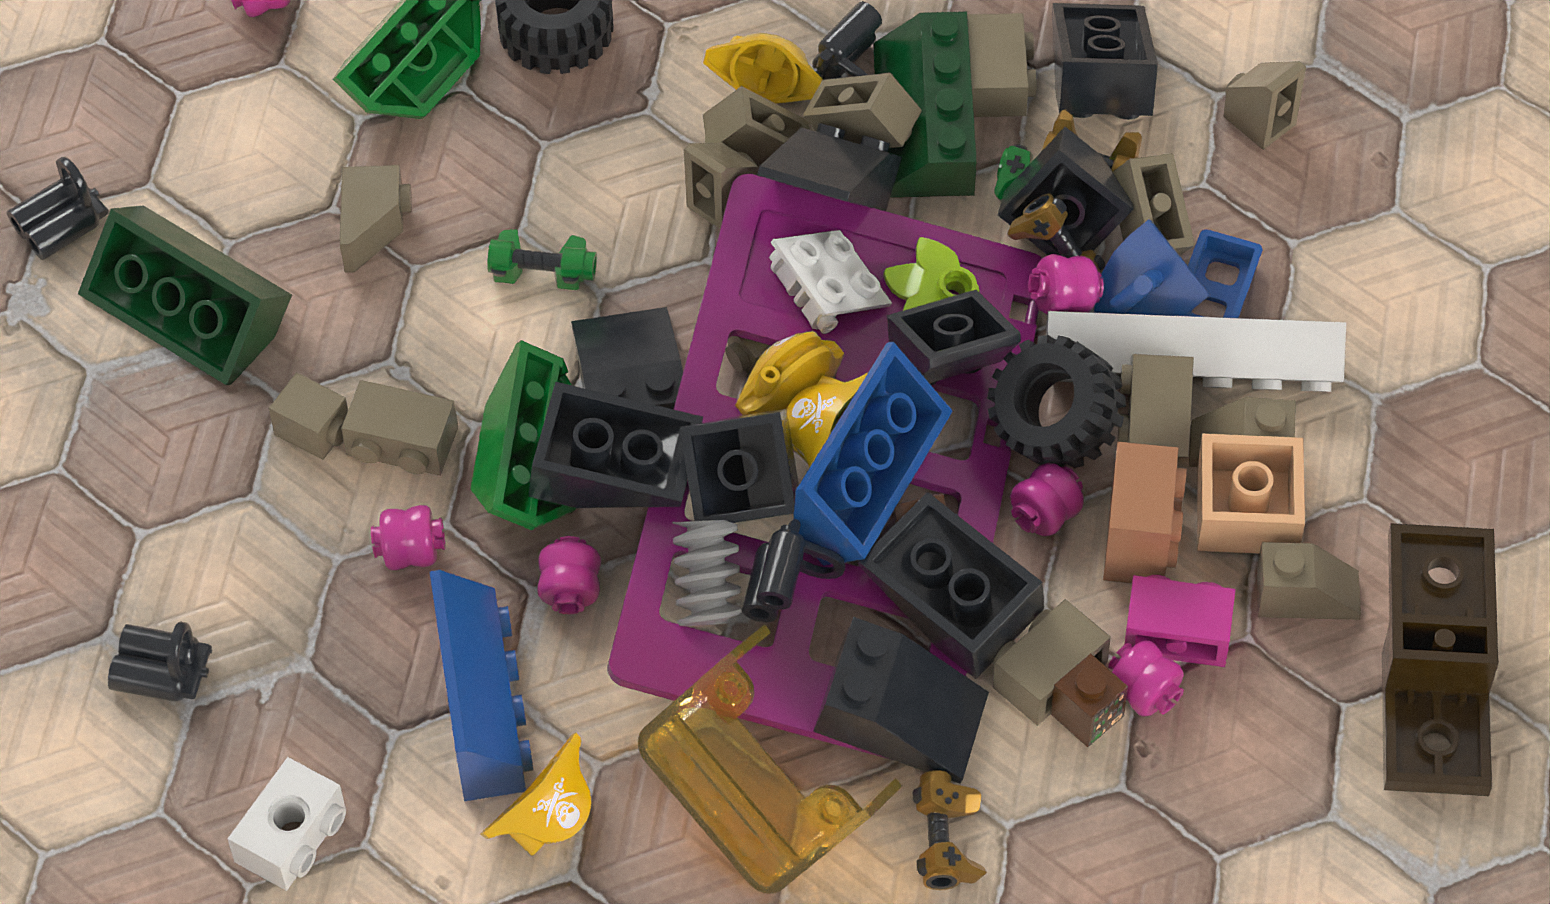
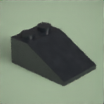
(1103, 60)
(835, 166)
(630, 356)
(609, 452)
(954, 584)
(901, 702)

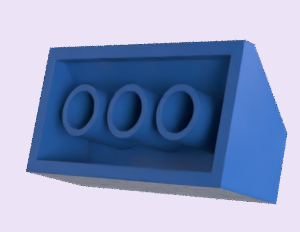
(870, 457)
(479, 687)

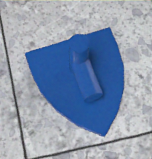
(1149, 278)

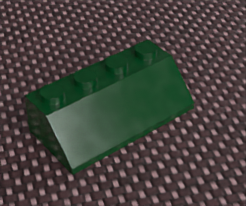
(933, 66)
(182, 293)

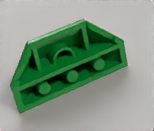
(413, 57)
(511, 437)

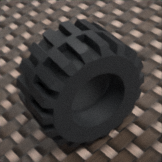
(555, 39)
(1024, 385)

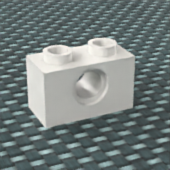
(290, 796)

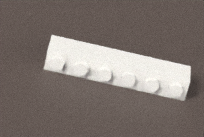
(1221, 347)

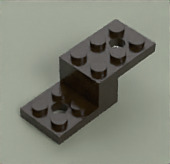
(1439, 659)

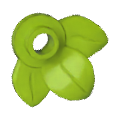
(931, 276)

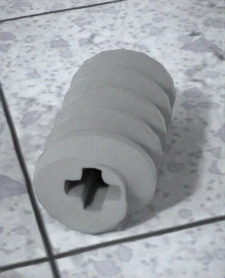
(707, 572)

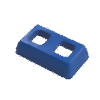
(1231, 251)

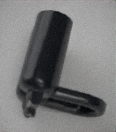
(847, 43)
(58, 212)
(778, 568)
(159, 662)

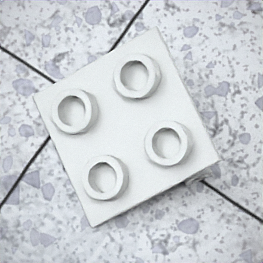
(825, 277)

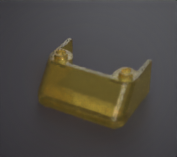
(737, 786)

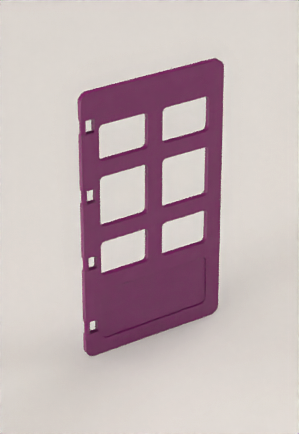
(752, 303)

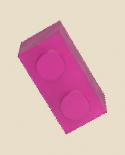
(1181, 618)

